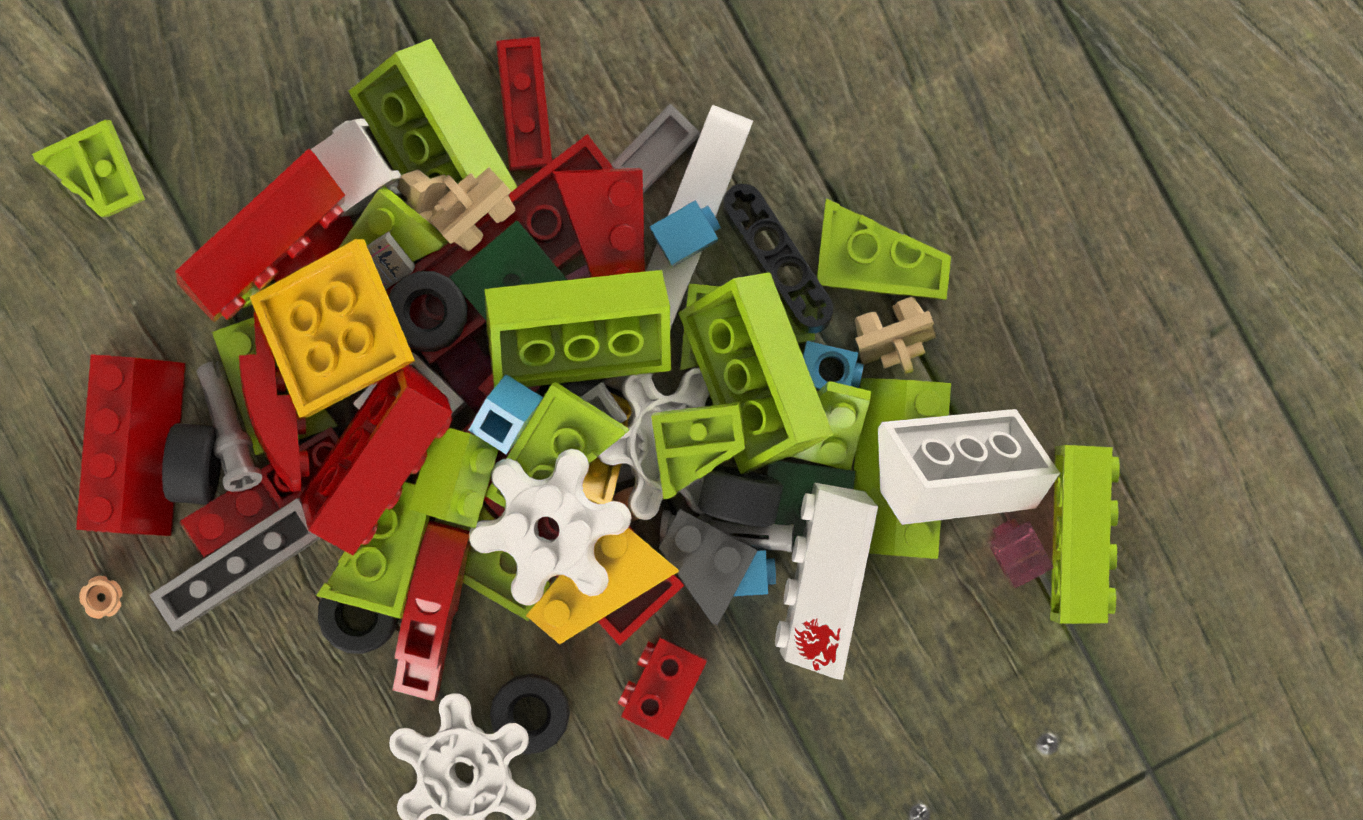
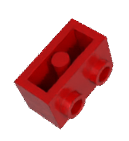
(662, 688)

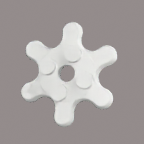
(638, 444)
(578, 519)
(459, 740)

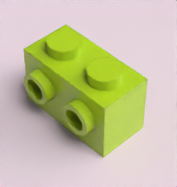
(454, 478)

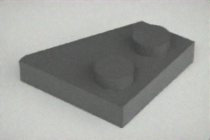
(708, 562)

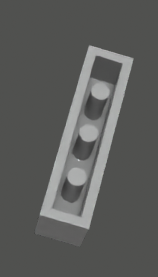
(234, 566)

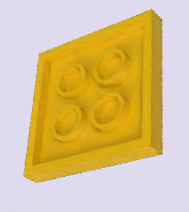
(332, 328)

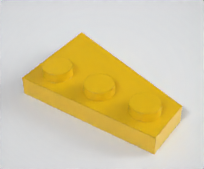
(631, 571)

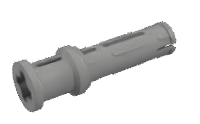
(232, 443)
(780, 536)

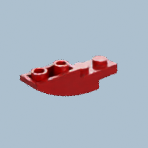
(273, 415)
(239, 511)
(430, 610)

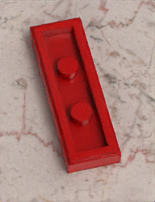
(524, 103)

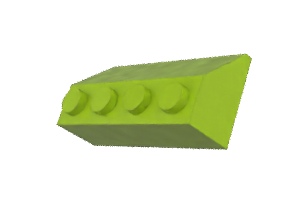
(425, 117)
(579, 329)
(755, 360)
(894, 402)
(1082, 535)

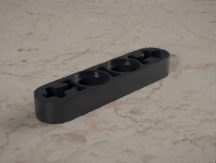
(782, 255)

